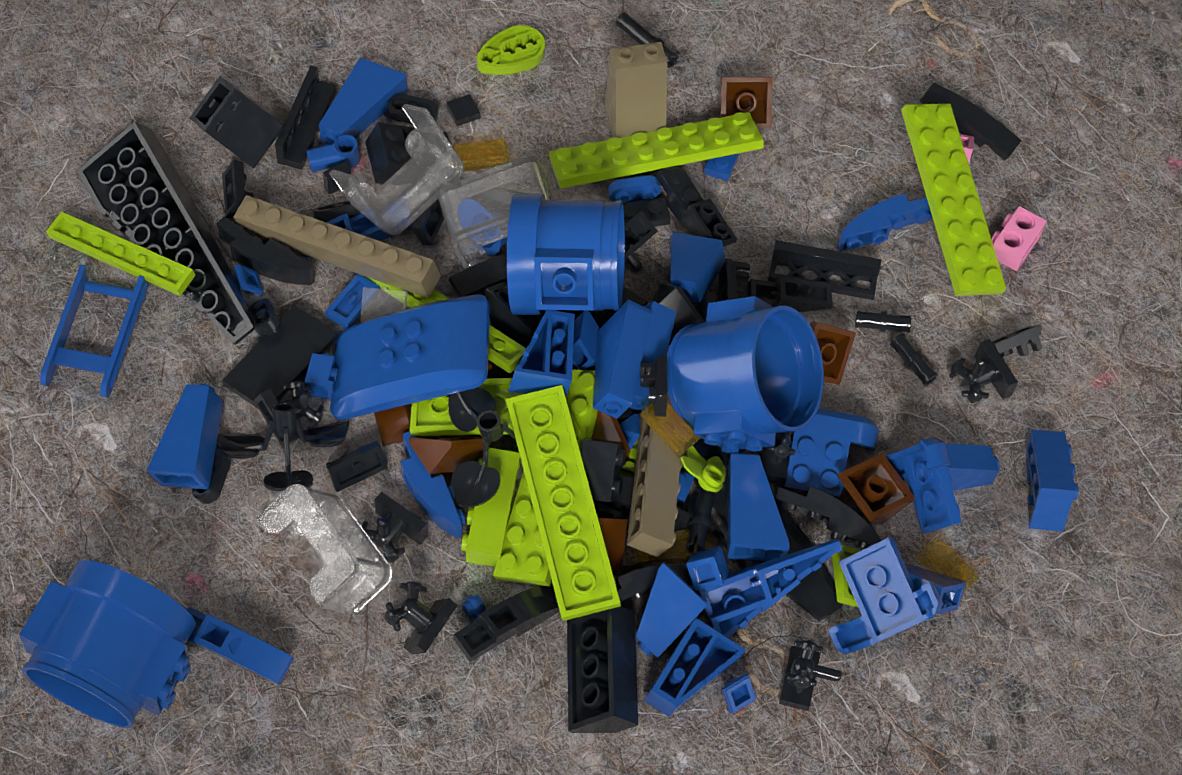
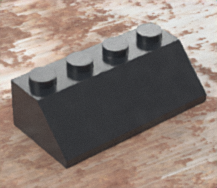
(602, 672)

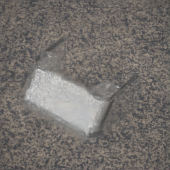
(414, 184)

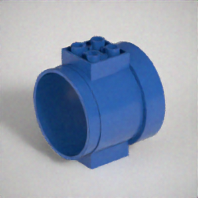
(564, 254)
(745, 374)
(107, 644)

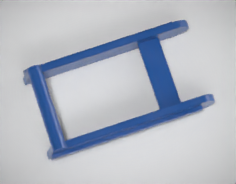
(87, 361)

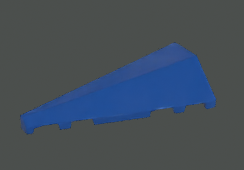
(760, 586)

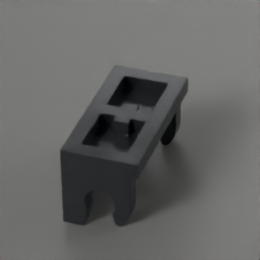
(733, 283)

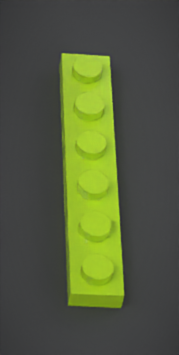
(120, 253)

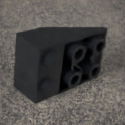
(237, 122)
(388, 149)

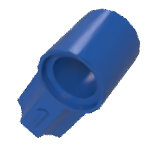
(334, 154)

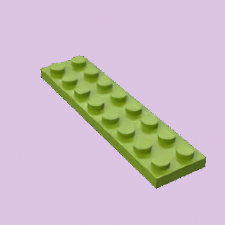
(655, 150)
(953, 200)
(562, 503)
(522, 550)

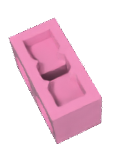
(1018, 237)

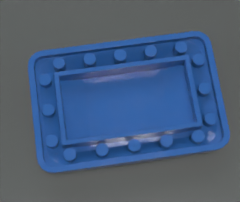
(411, 356)

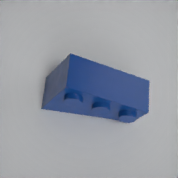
(548, 357)
(1051, 479)
(692, 666)

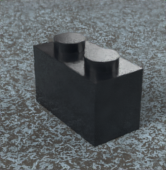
(602, 467)

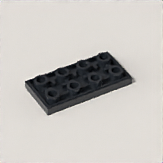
(280, 357)

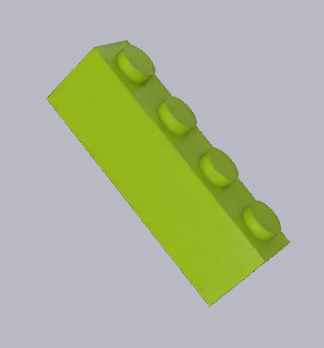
(490, 519)

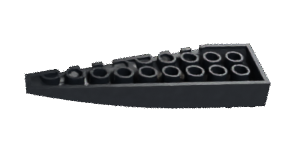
(153, 208)

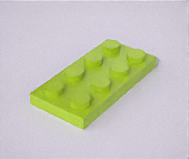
(433, 418)

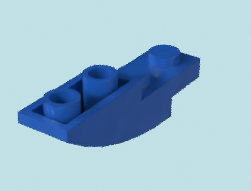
(877, 221)
(431, 492)
(239, 647)

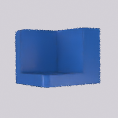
(707, 568)

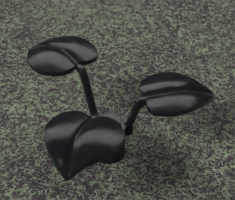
(284, 424)
(471, 481)

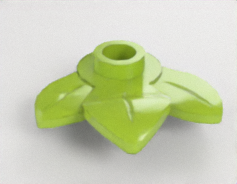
(709, 473)

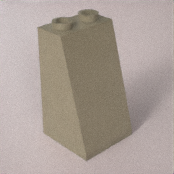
(636, 89)

